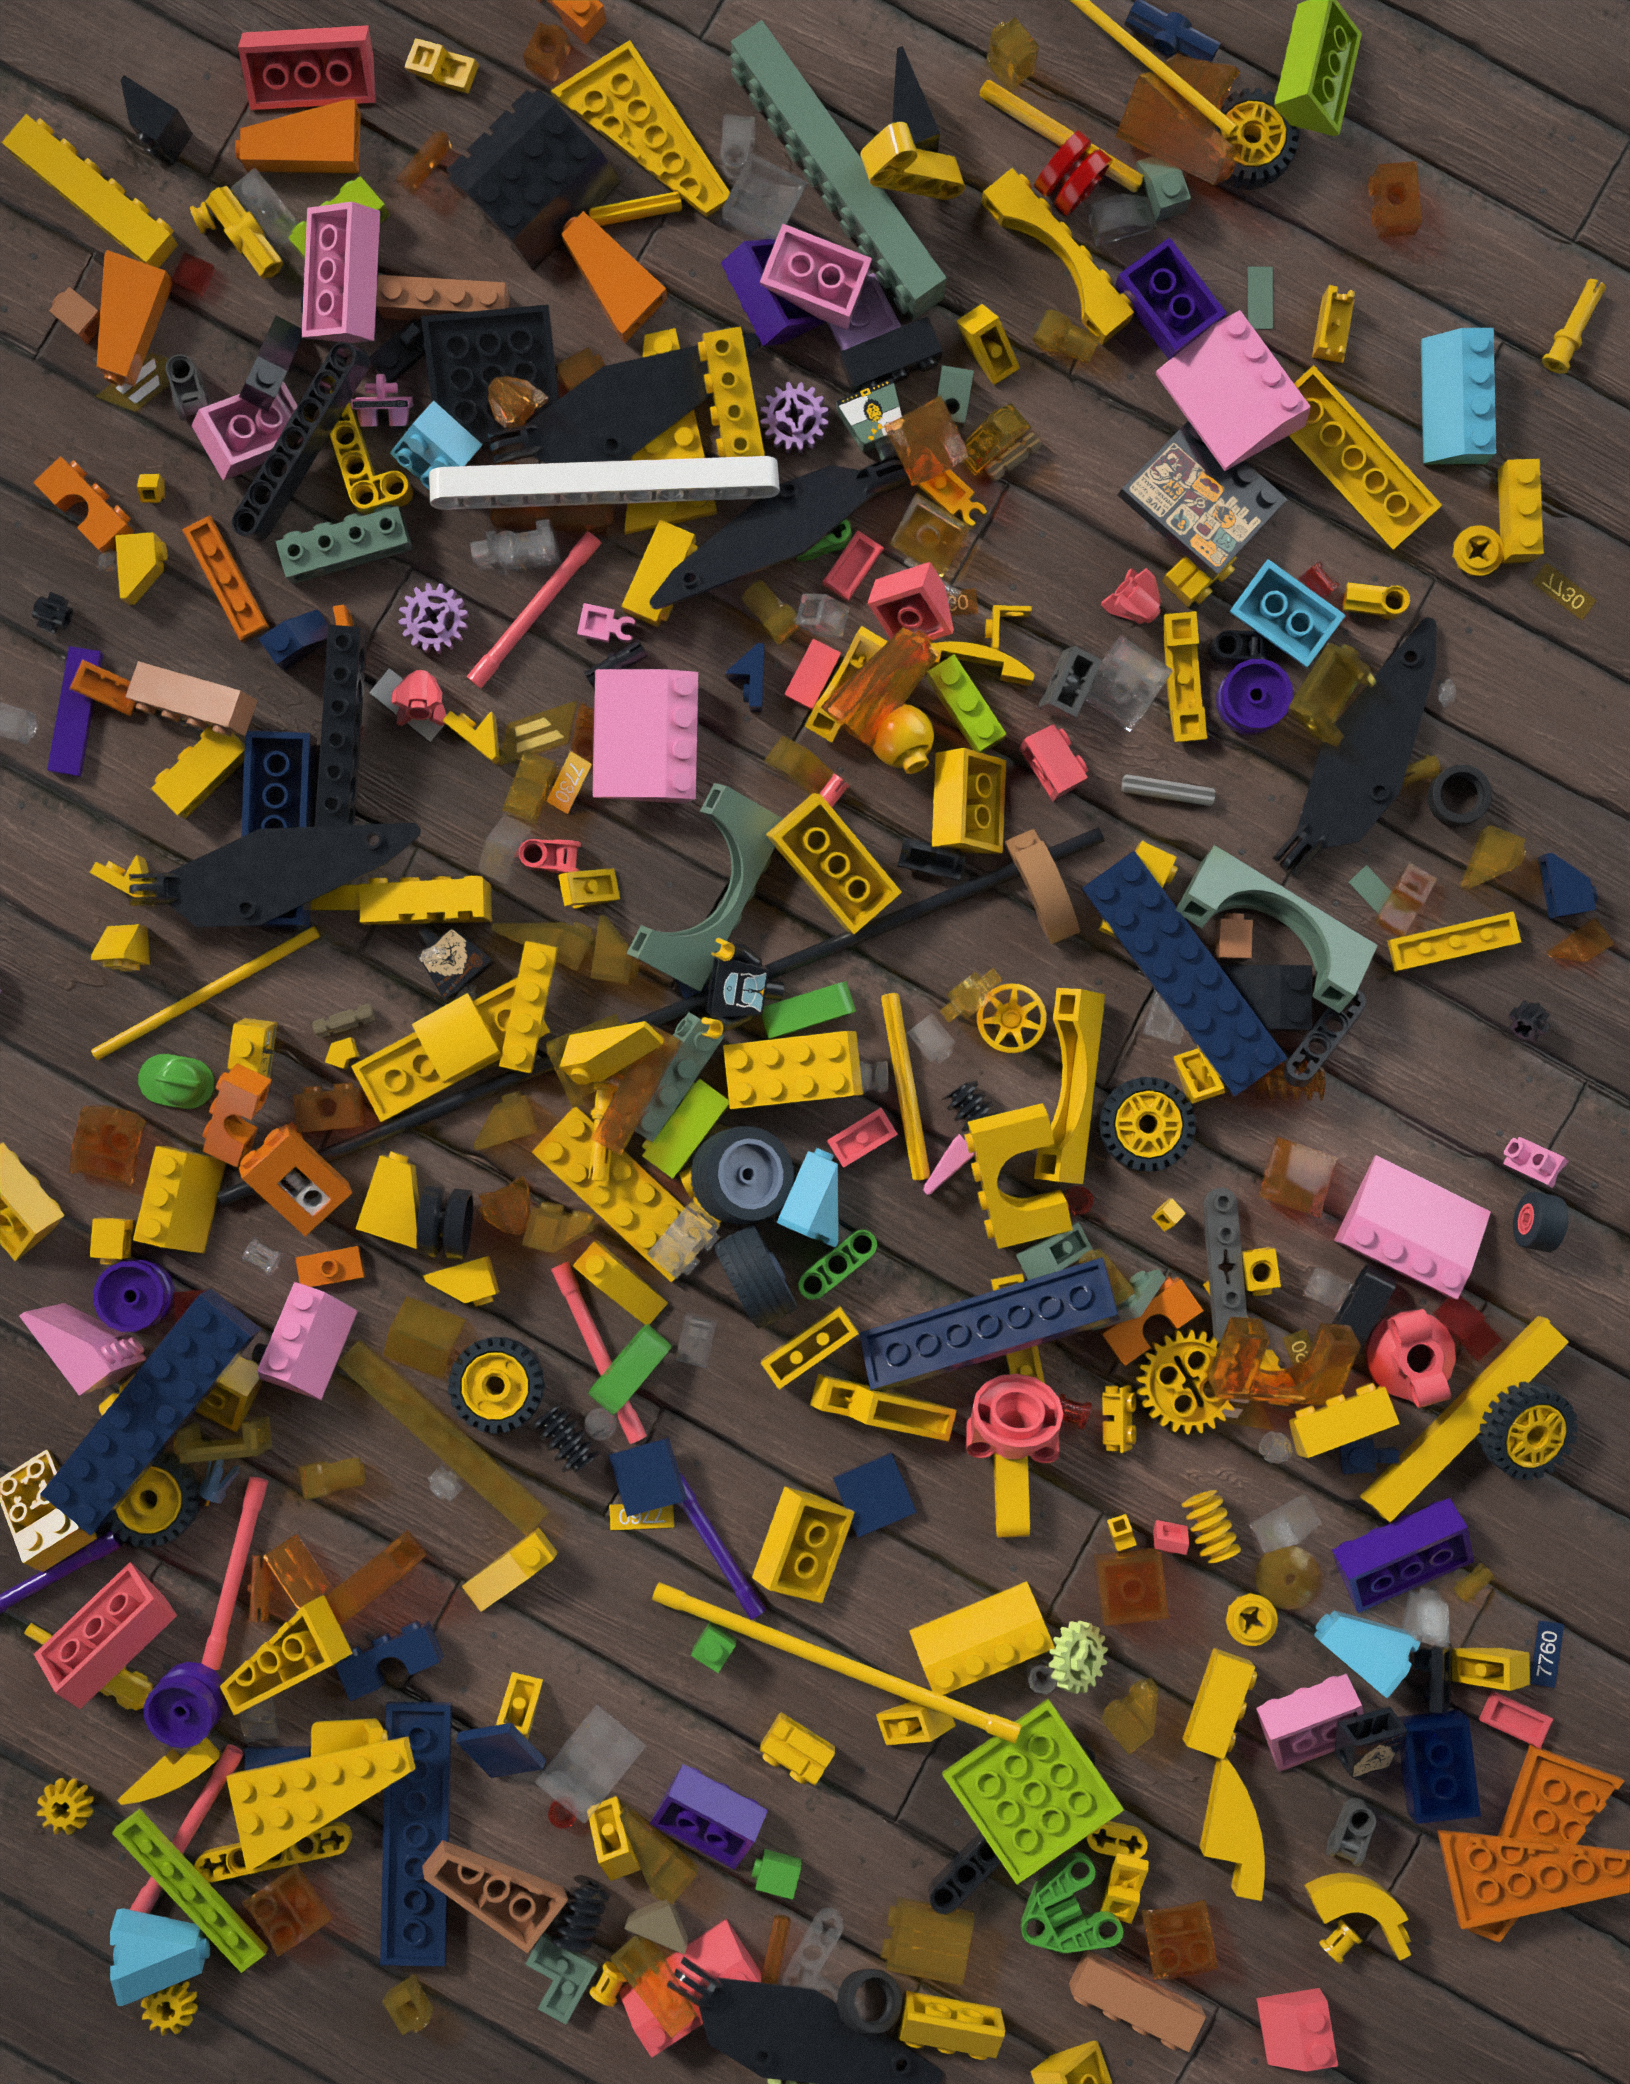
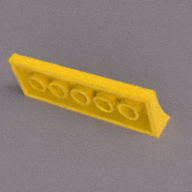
(1361, 463)

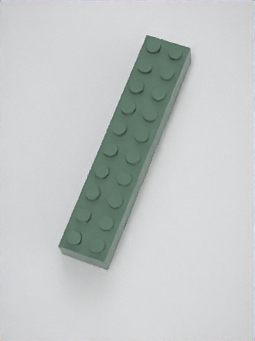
(836, 171)

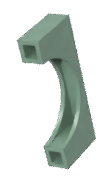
(1335, 949)
(688, 952)

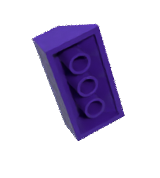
(1404, 1554)

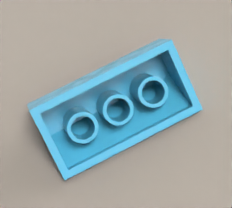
(1458, 397)

